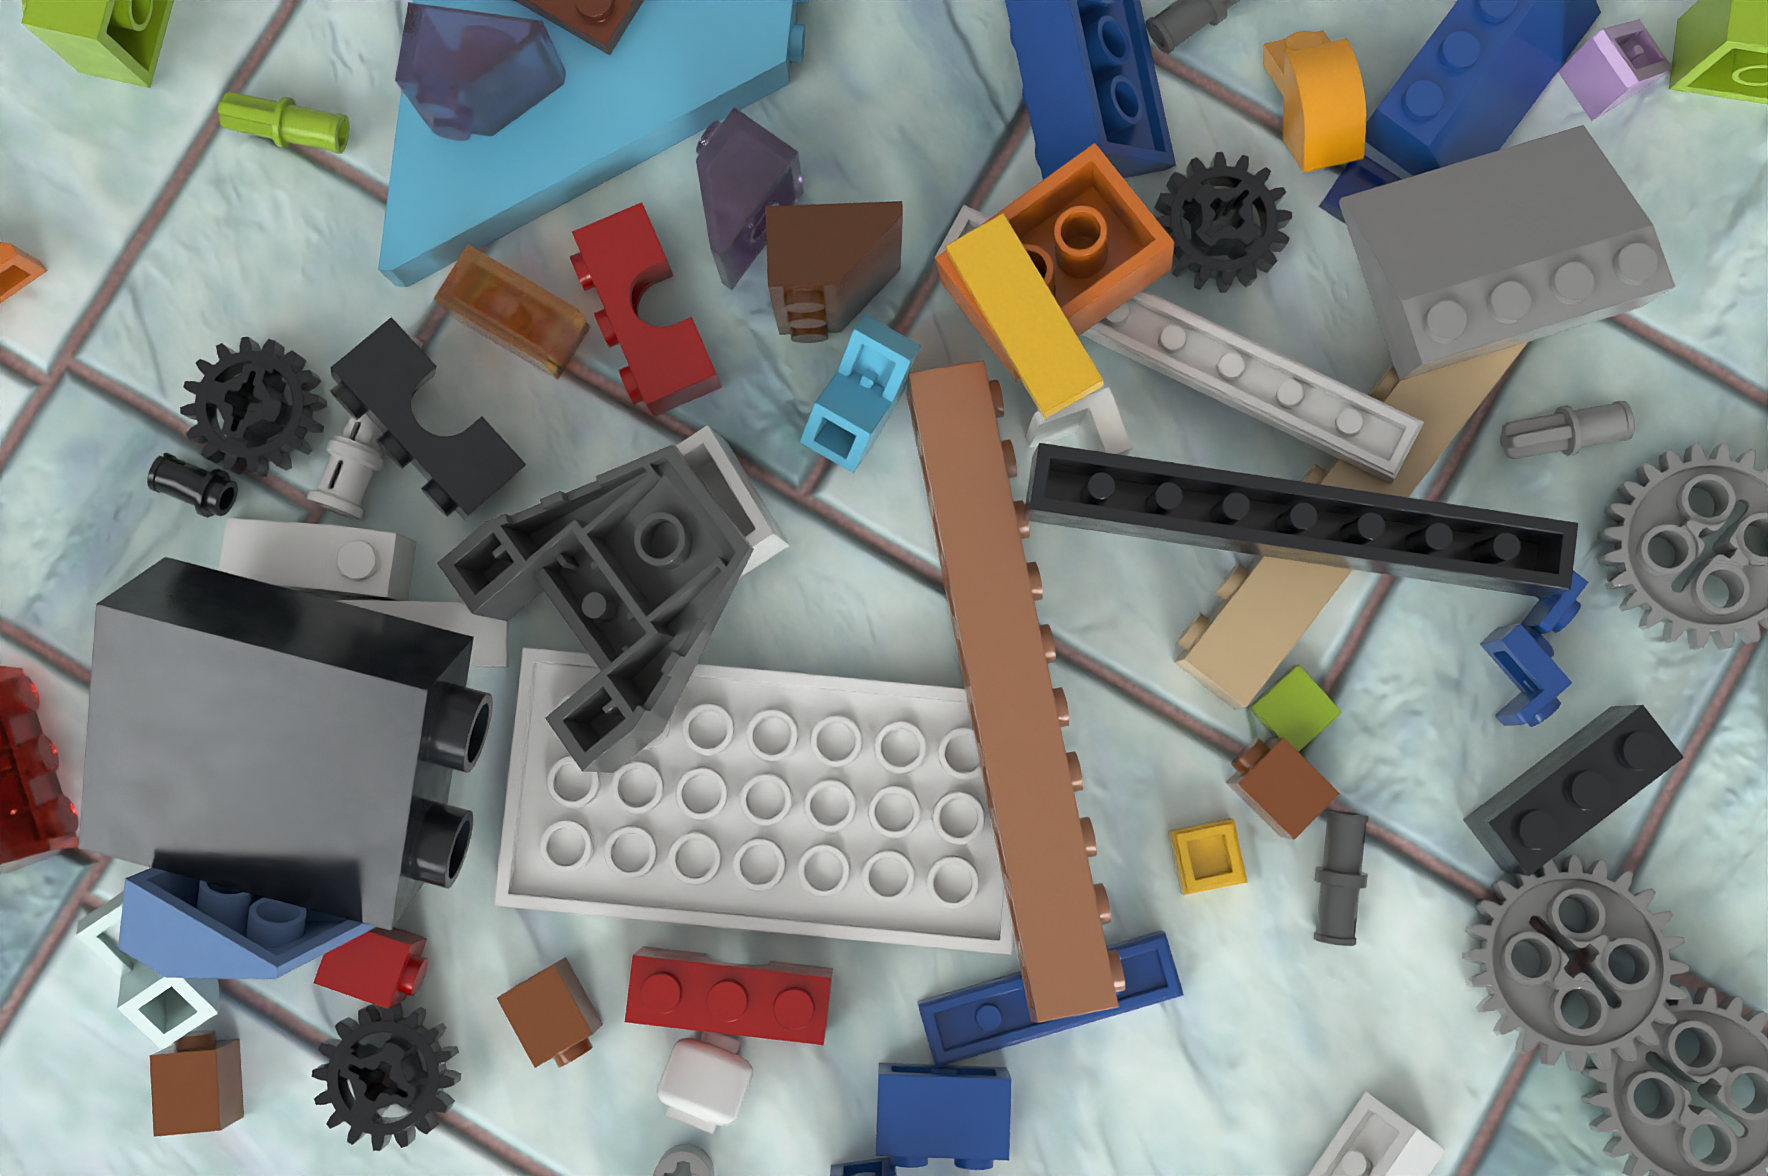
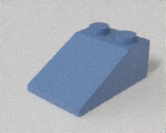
(221, 932)

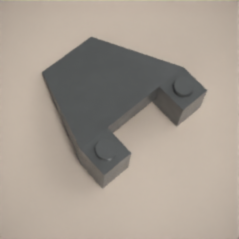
(637, 576)

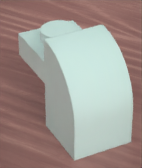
(154, 1004)

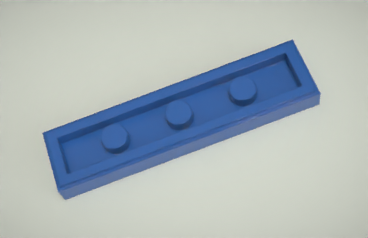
(997, 1011)

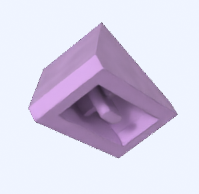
(1614, 67)

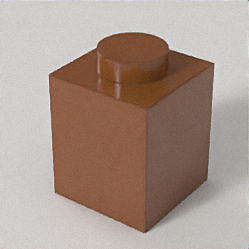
(1280, 785)
(551, 1015)
(196, 1085)

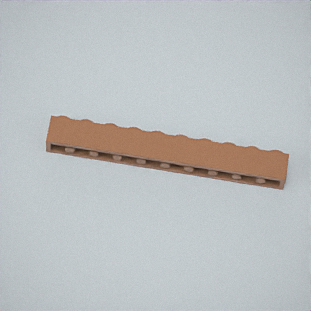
(1011, 696)

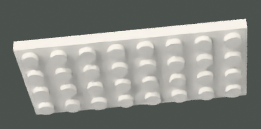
(761, 811)

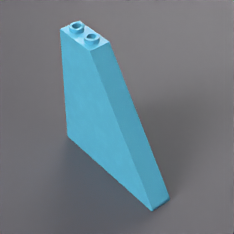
(660, 85)

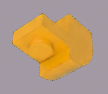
(1321, 98)

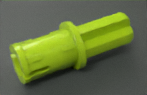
(284, 122)

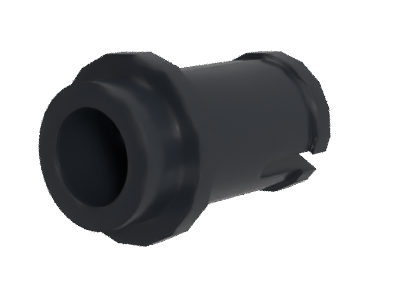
(208, 491)

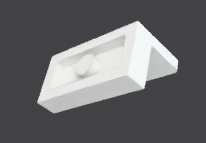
(1092, 419)
(1378, 1144)

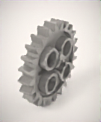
(1663, 511)
(1612, 921)
(1662, 1138)

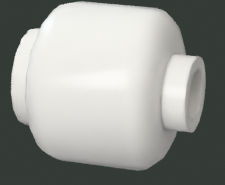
(705, 1081)

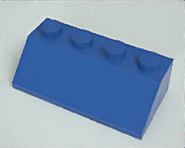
(1475, 80)
(1090, 83)

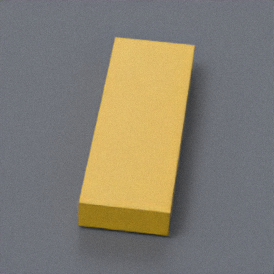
(1024, 316)

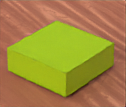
(1295, 708)

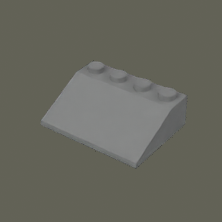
(1503, 251)

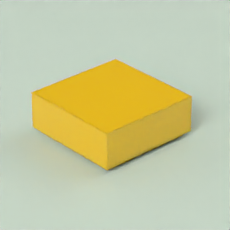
(1207, 856)

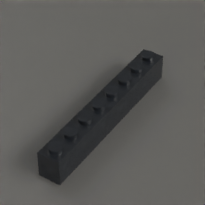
(1300, 521)

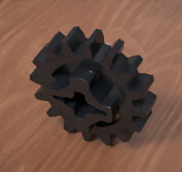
(1239, 239)
(249, 430)
(360, 1065)

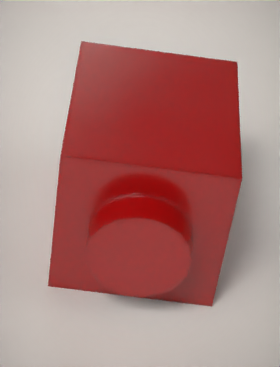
(376, 967)

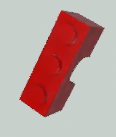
(622, 262)
(729, 998)

